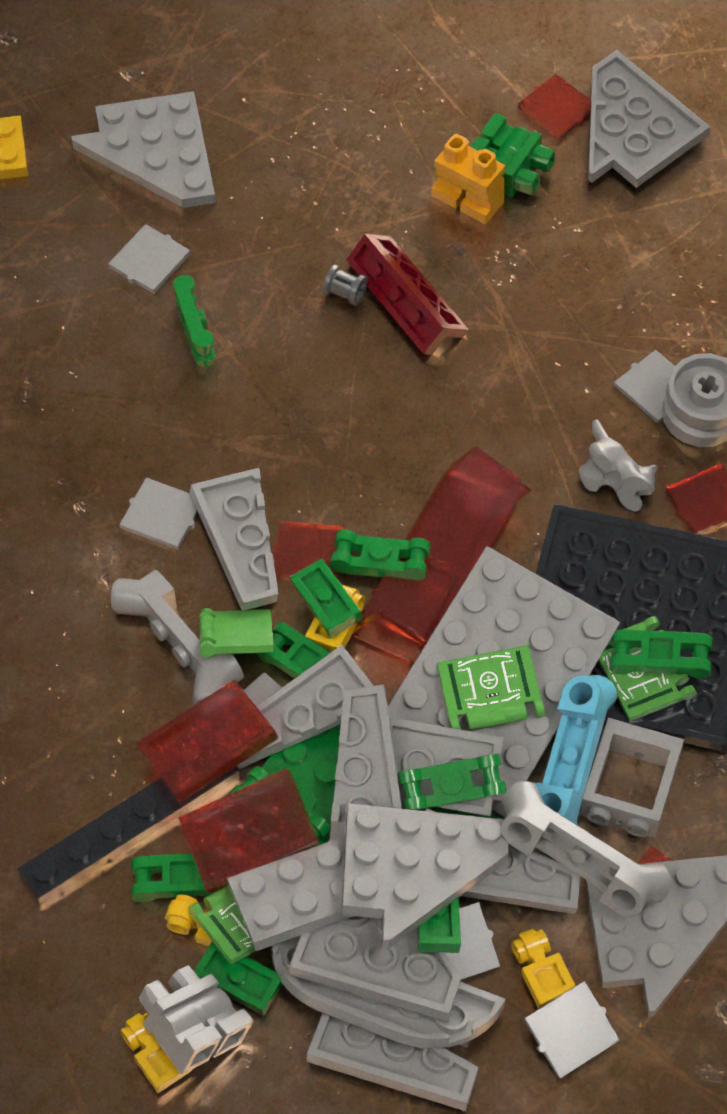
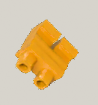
(469, 179)

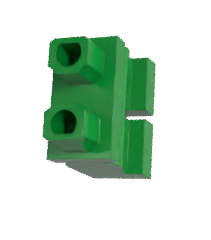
(518, 151)

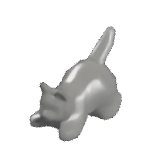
(615, 468)

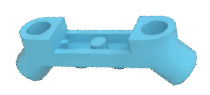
(570, 762)

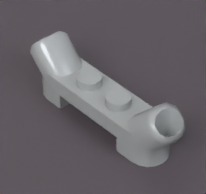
(156, 600)
(624, 882)

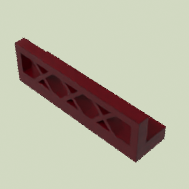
(405, 292)

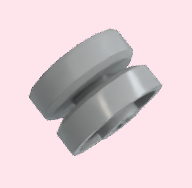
(697, 400)

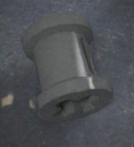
(345, 285)

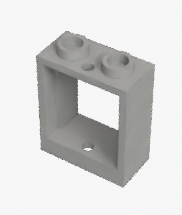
(642, 745)

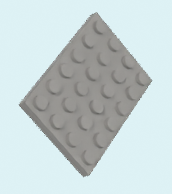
(503, 610)

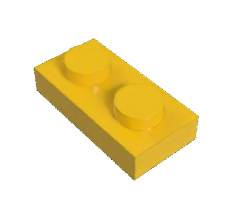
(12, 148)

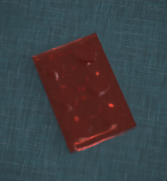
(207, 740)
(248, 829)

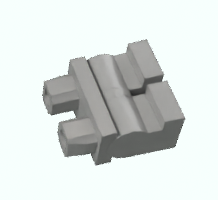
(193, 1019)

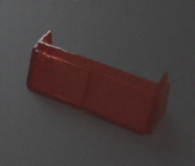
(459, 523)

